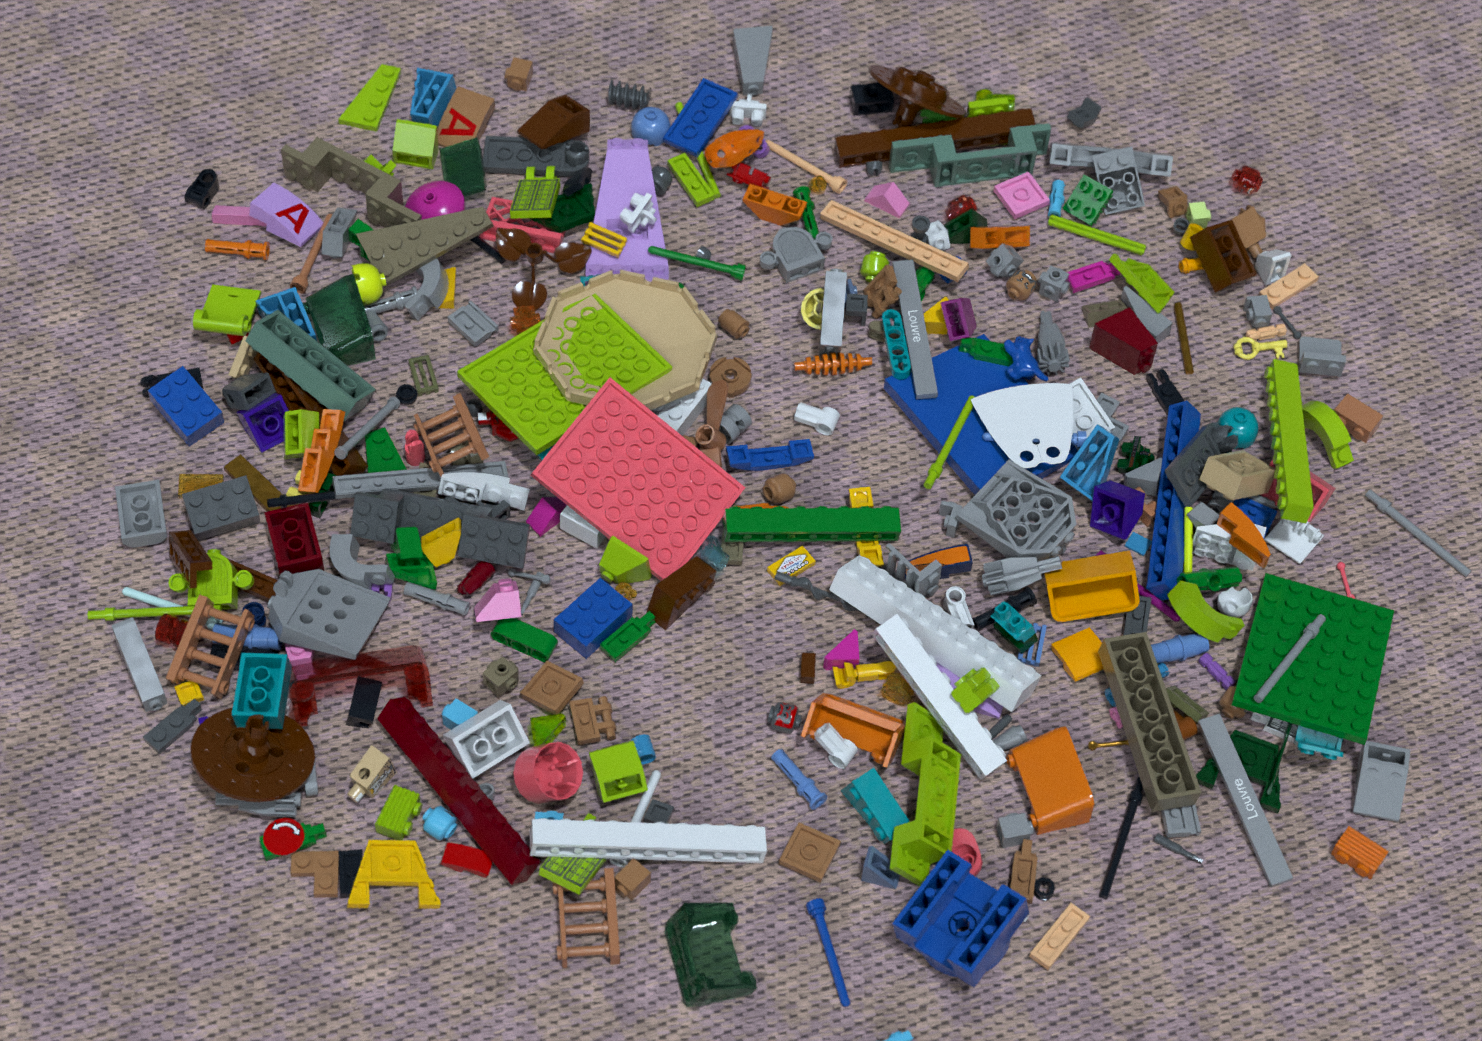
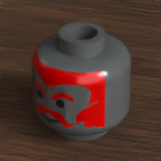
(784, 717)

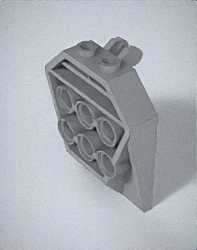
(1043, 538)
(324, 612)

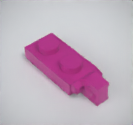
(1091, 275)

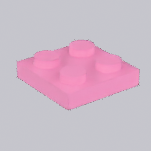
(1021, 195)

